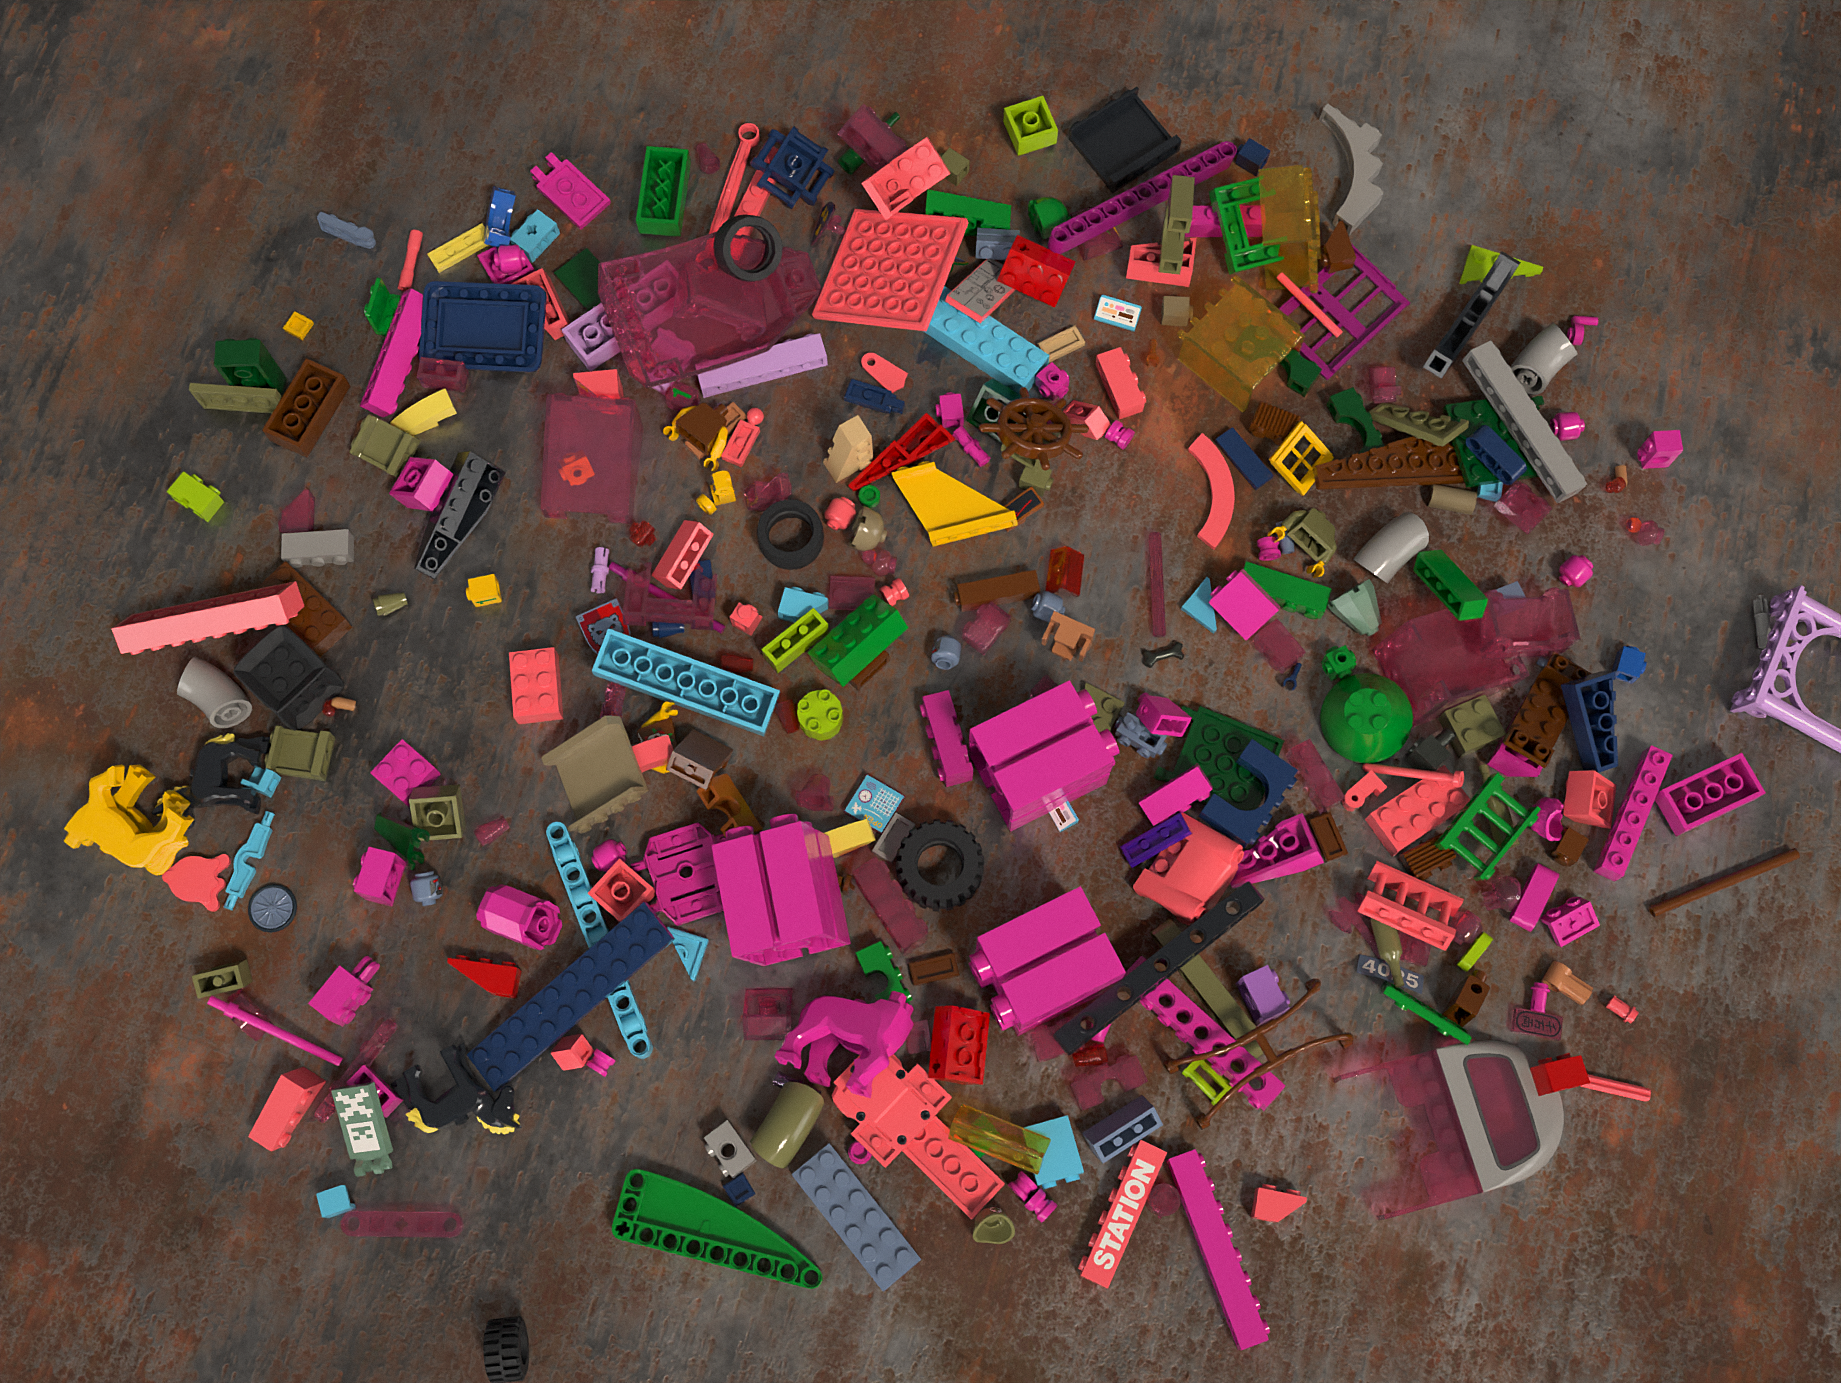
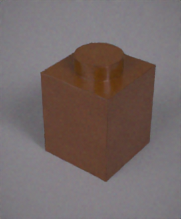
(1569, 848)

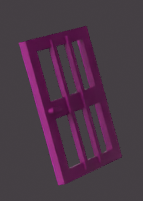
(1346, 318)

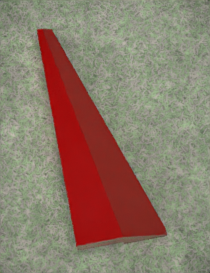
(916, 443)

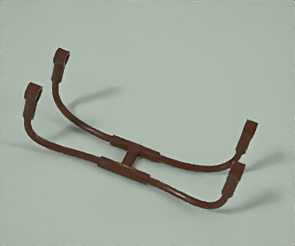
(1274, 1061)

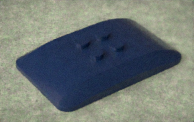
(484, 325)

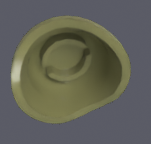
(993, 1226)

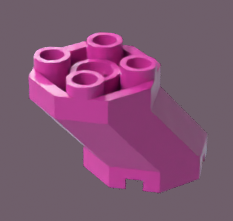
(519, 916)

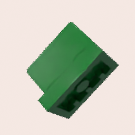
(381, 307)

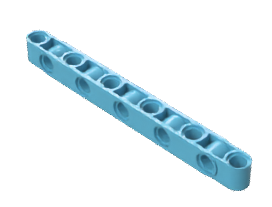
(569, 860)

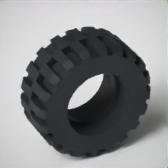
(946, 835)

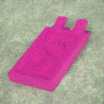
(570, 191)

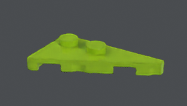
(1481, 260)

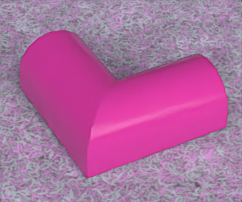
(494, 273)

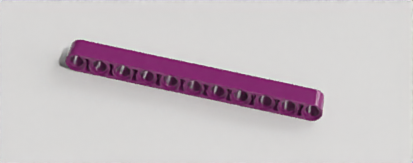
(1138, 198)

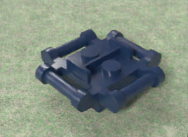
(792, 166)

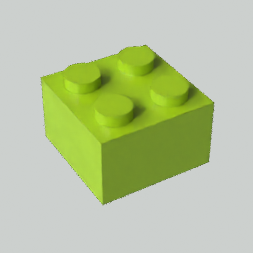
(1030, 125)

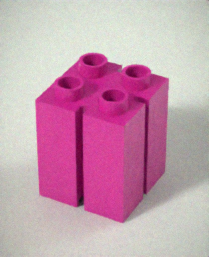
(1042, 754)
(779, 891)
(1045, 962)

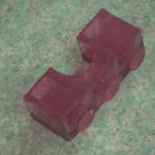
(1323, 787)
(1088, 1088)

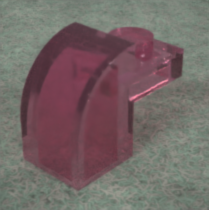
(1383, 384)
(763, 494)
(246, 1004)

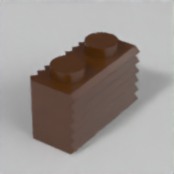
(1273, 423)
(1426, 858)

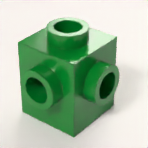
(1335, 668)

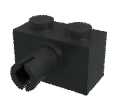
(1430, 752)

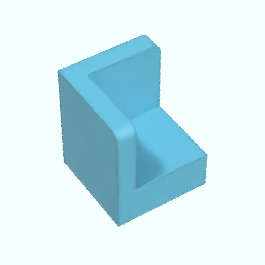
(262, 781)
(334, 1201)

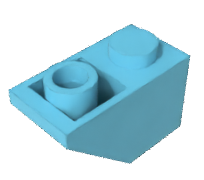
(797, 603)

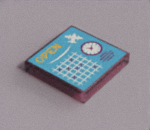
(874, 802)

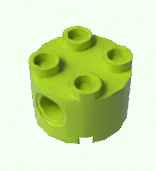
(820, 715)

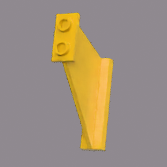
(948, 506)

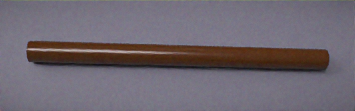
(1724, 882)

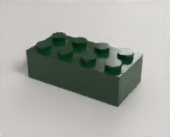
(248, 365)

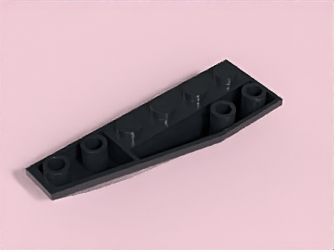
(458, 512)

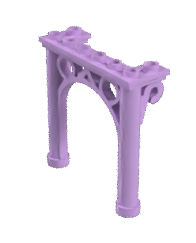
(1761, 697)

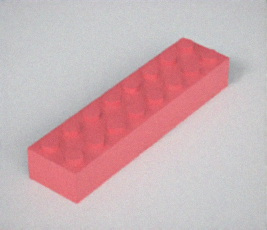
(208, 618)

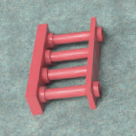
(1403, 918)

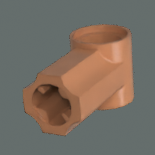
(1561, 980)

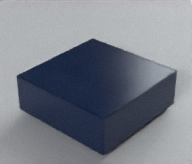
(739, 1190)

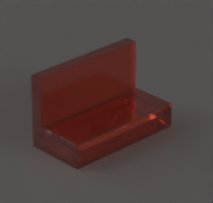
(1065, 571)

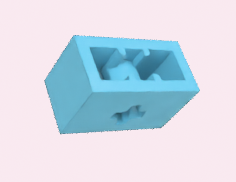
(535, 235)

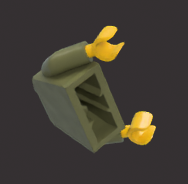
(1312, 534)

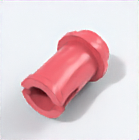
(1622, 1009)

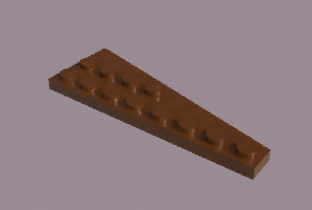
(1396, 464)

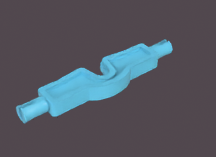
(243, 872)

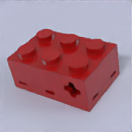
(1036, 271)
(959, 1045)

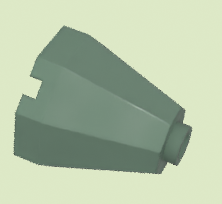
(1358, 608)

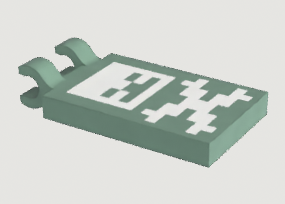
(363, 1127)

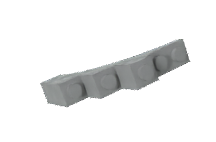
(1363, 166)

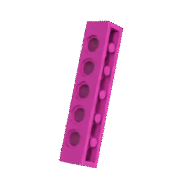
(1633, 813)

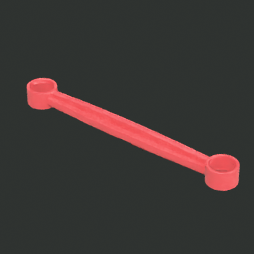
(734, 177)

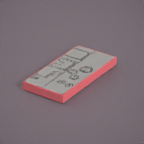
(980, 291)

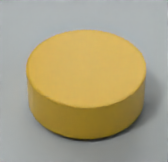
(706, 504)

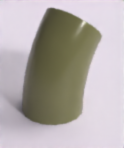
(787, 1124)

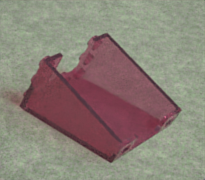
(590, 456)
(1442, 665)

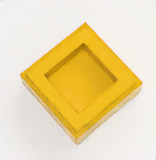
(298, 325)

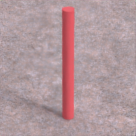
(1314, 309)

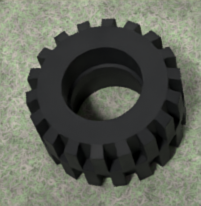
(506, 1350)

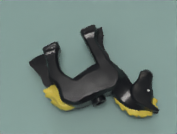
(211, 775)
(459, 1101)

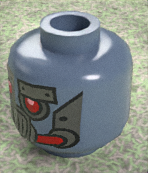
(945, 652)
(426, 888)

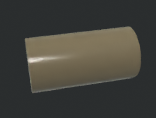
(1452, 499)

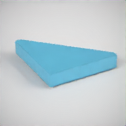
(1199, 608)
(690, 949)

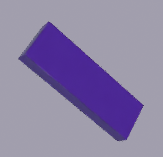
(1156, 840)

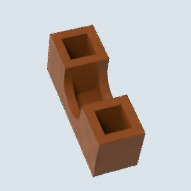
(726, 797)

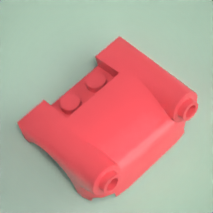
(1191, 872)

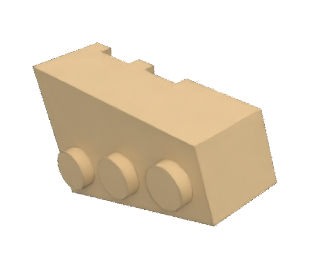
(851, 449)

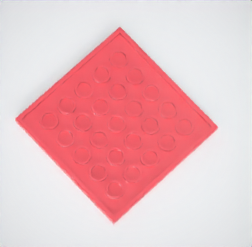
(890, 269)

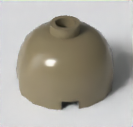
(867, 530)

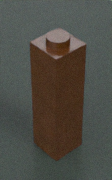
(998, 590)

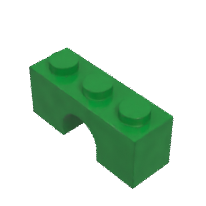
(877, 960)

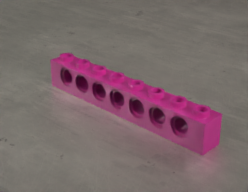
(1216, 1036)

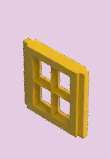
(1288, 445)

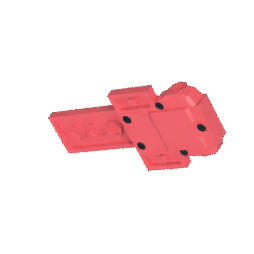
(905, 1120)

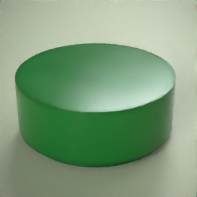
(869, 496)

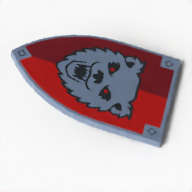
(600, 619)

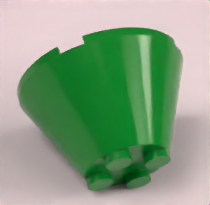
(1366, 718)

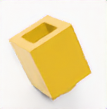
(484, 590)

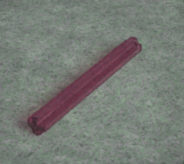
(1157, 585)

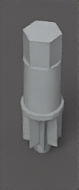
(1762, 617)

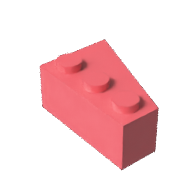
(1144, 264)
(555, 314)
(286, 1107)

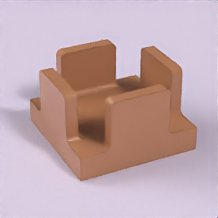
(1068, 636)

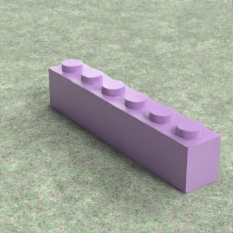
(780, 361)

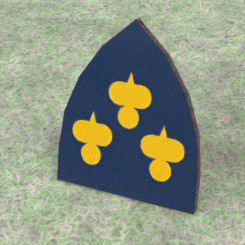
(826, 222)

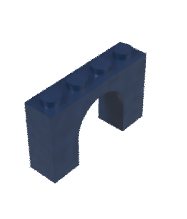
(1275, 776)

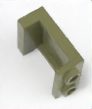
(384, 445)
(300, 753)

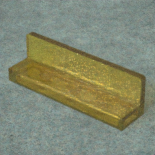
(999, 1138)

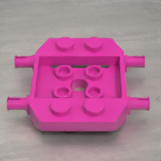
(667, 878)

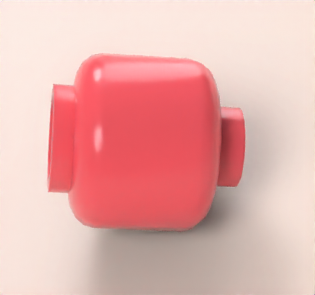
(840, 513)

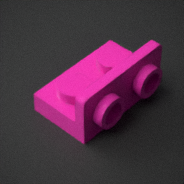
(1570, 920)

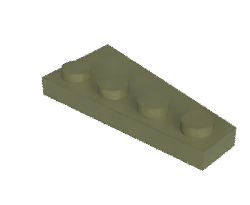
(1419, 423)

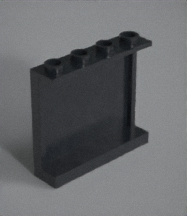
(1123, 140)

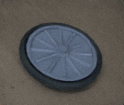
(272, 908)

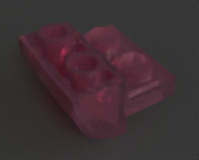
(1523, 507)

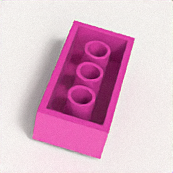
(1709, 794)

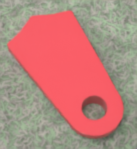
(884, 372)

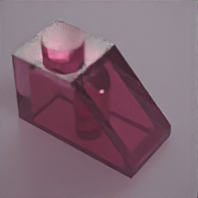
(298, 514)

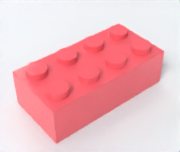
(1416, 812)

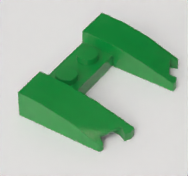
(1227, 202)

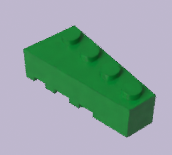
(977, 211)

